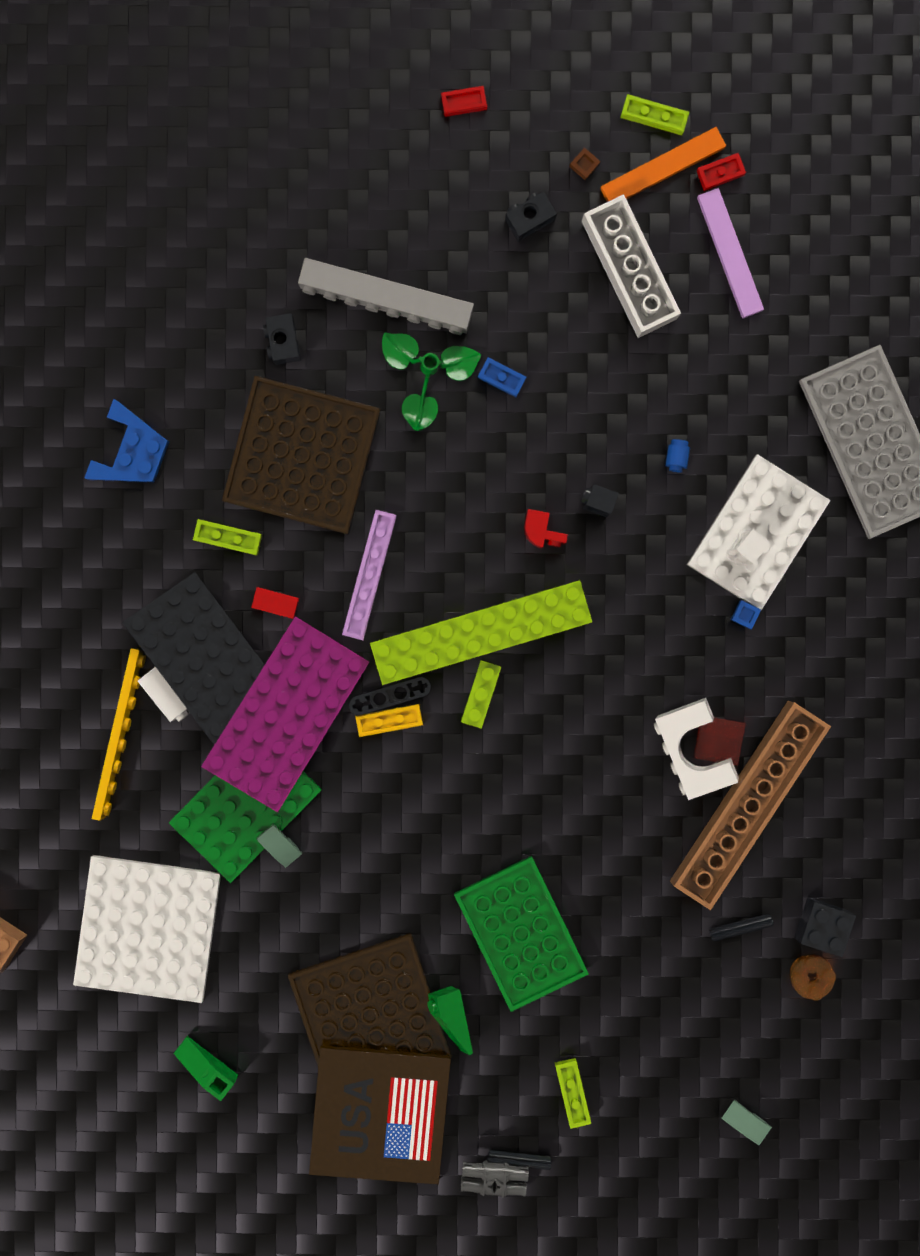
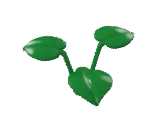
(459, 365)

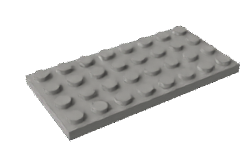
(869, 438)

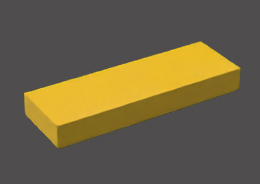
(389, 720)

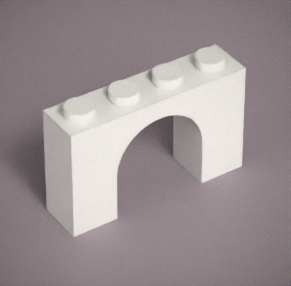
(694, 779)

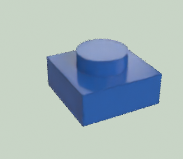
(745, 614)

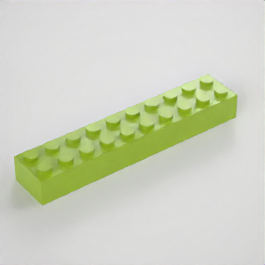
(481, 632)

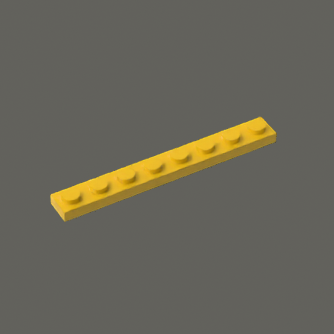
(117, 743)

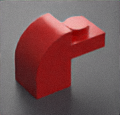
(537, 532)

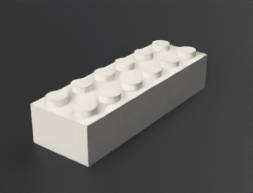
(630, 266)

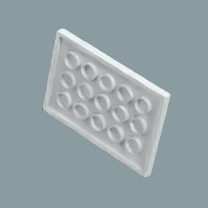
(779, 511)

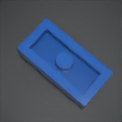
(502, 377)

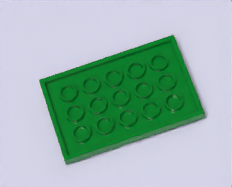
(226, 822)
(521, 933)

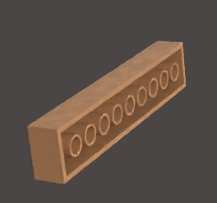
(749, 804)

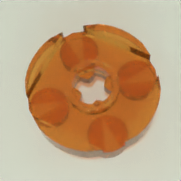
(811, 964)

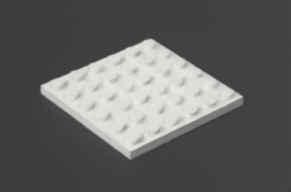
(147, 929)

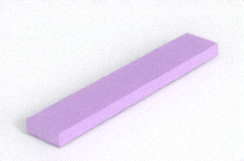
(730, 253)
(369, 574)

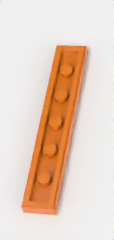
(665, 165)

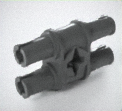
(494, 1179)

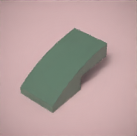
(279, 846)
(746, 1122)

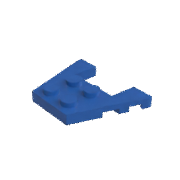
(139, 452)

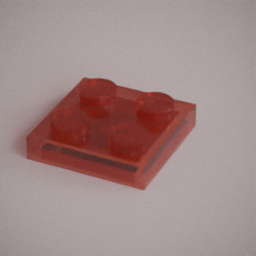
(720, 740)

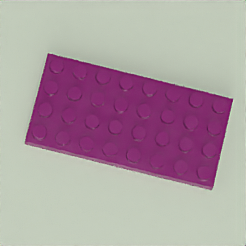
(285, 714)

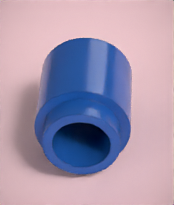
(677, 455)

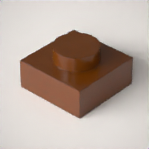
(584, 164)

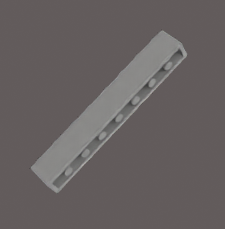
(385, 296)

